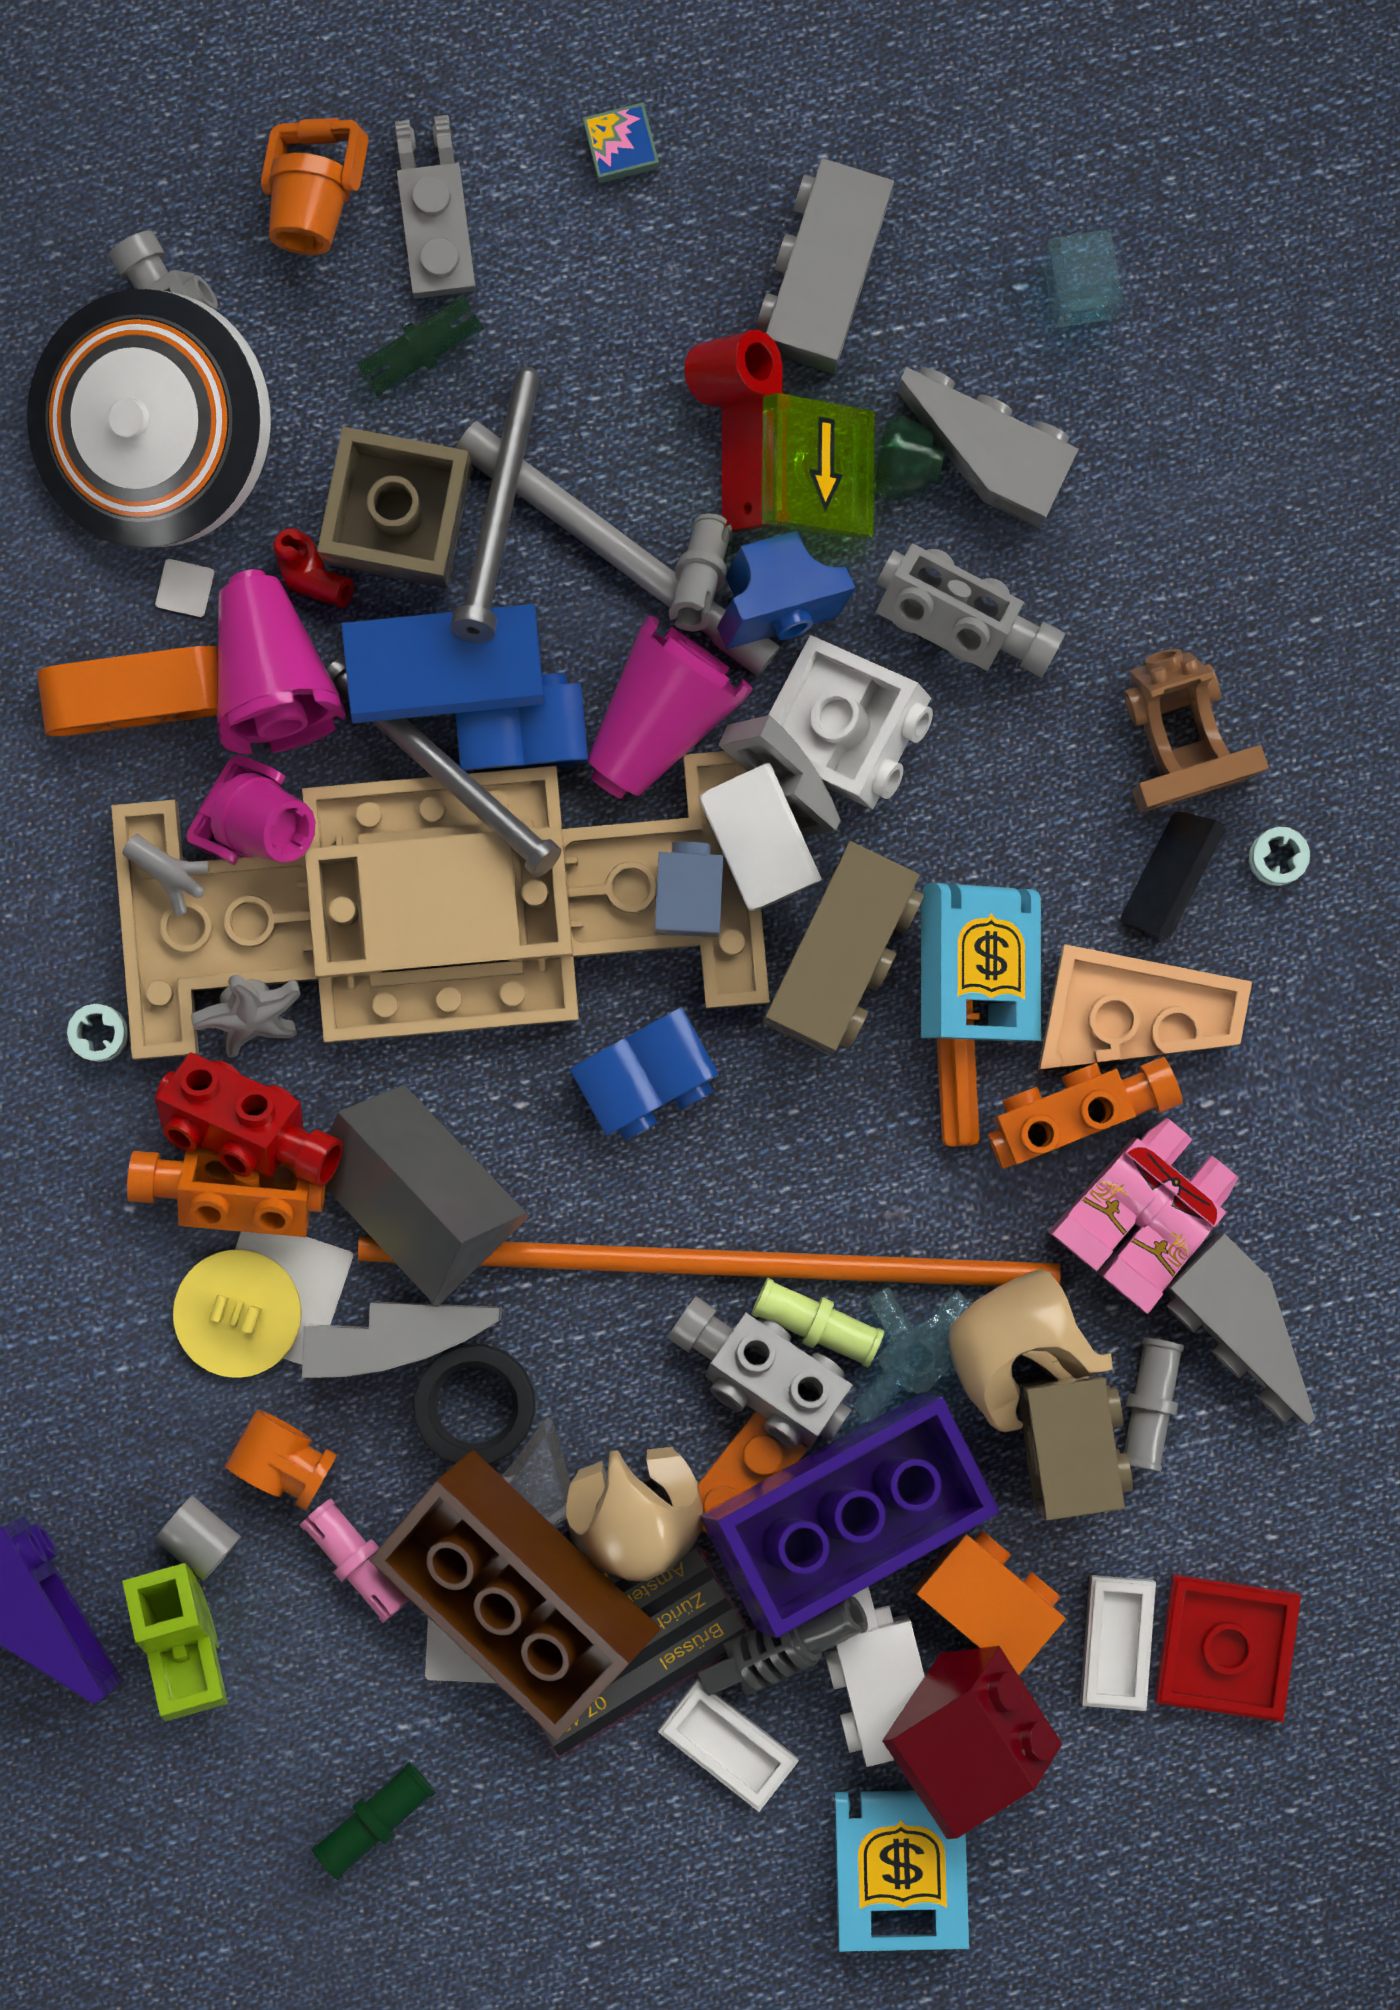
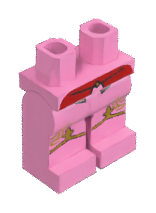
(1166, 1207)

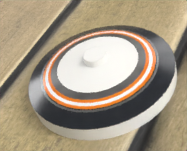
(148, 418)

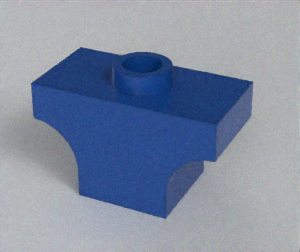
(780, 591)

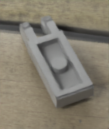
(434, 216)

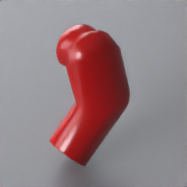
(306, 572)

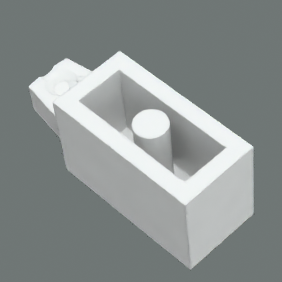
(880, 1677)

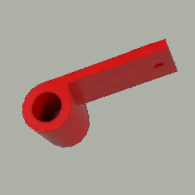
(735, 376)

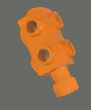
(1066, 1114)
(221, 1200)

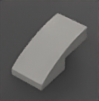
(766, 741)

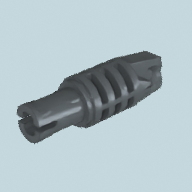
(764, 1660)

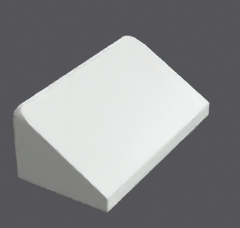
(759, 837)

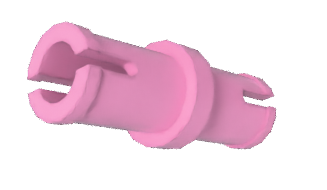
(352, 1556)

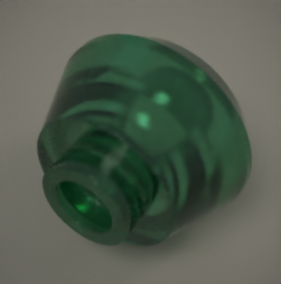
(907, 460)

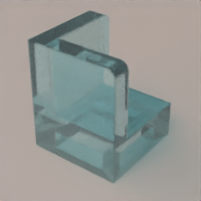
(1082, 278)

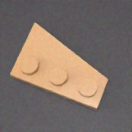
(1137, 1008)

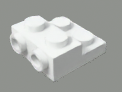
(851, 719)

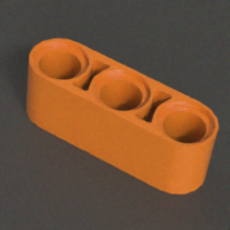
(129, 691)

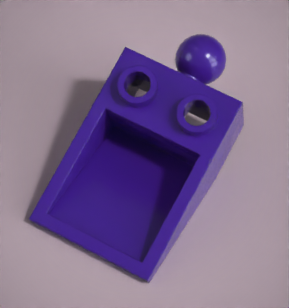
(44, 1620)

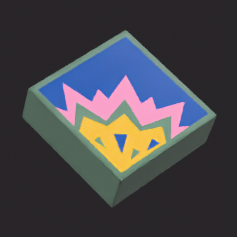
(621, 142)

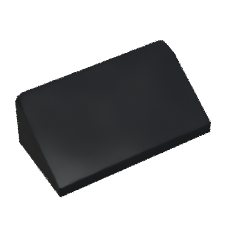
(1172, 875)

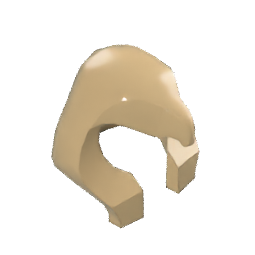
(1016, 1319)
(633, 1528)

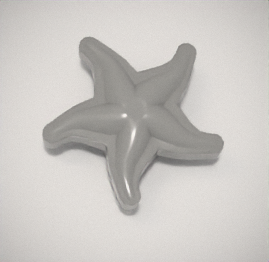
(249, 1010)

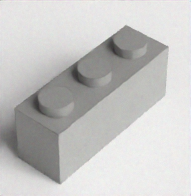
(825, 263)

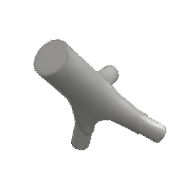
(168, 871)

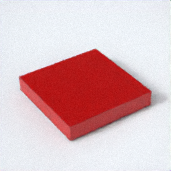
(1227, 1647)

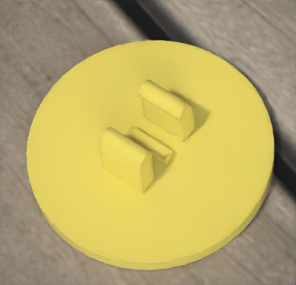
(237, 1313)

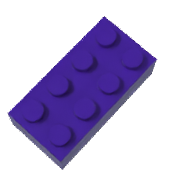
(849, 1514)

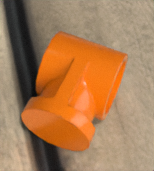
(279, 1459)

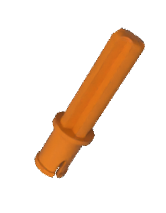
(958, 1088)

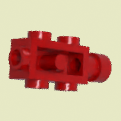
(242, 1122)

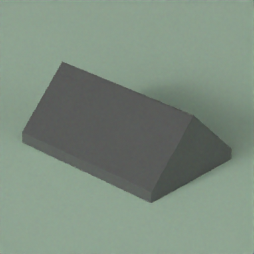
(419, 1191)

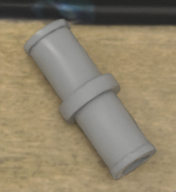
(700, 572)
(1152, 1403)

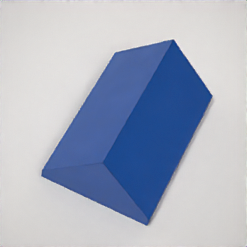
(425, 670)

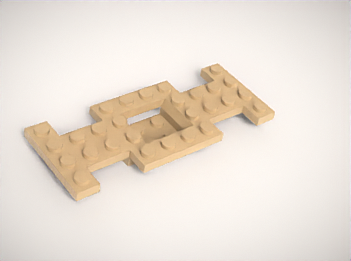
(418, 883)

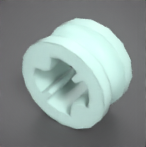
(1261, 849)
(85, 1047)

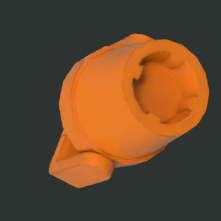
(307, 187)

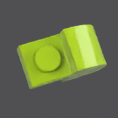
(179, 1638)

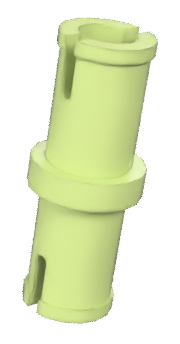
(818, 1322)

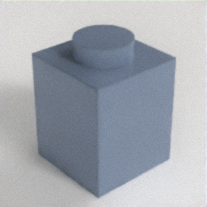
(689, 891)

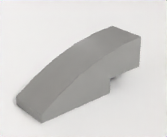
(394, 1338)

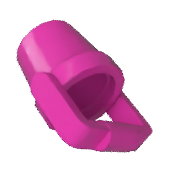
(252, 816)

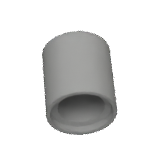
(197, 1538)

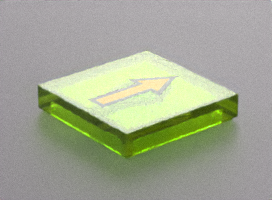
(818, 466)

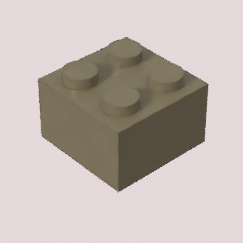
(394, 507)
(1073, 1446)

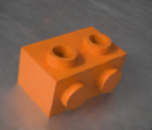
(990, 1601)

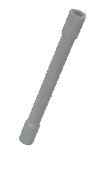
(606, 541)

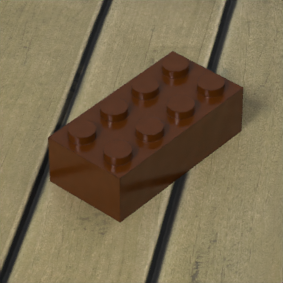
(514, 1594)

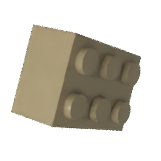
(844, 950)

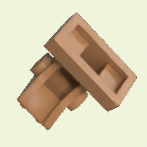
(1168, 684)

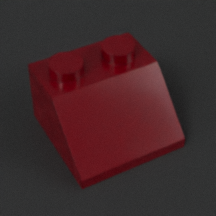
(971, 1739)

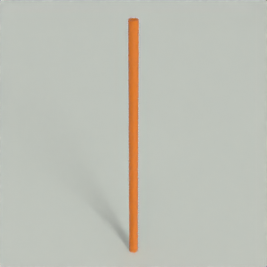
(746, 1263)

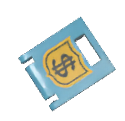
(980, 948)
(897, 1862)

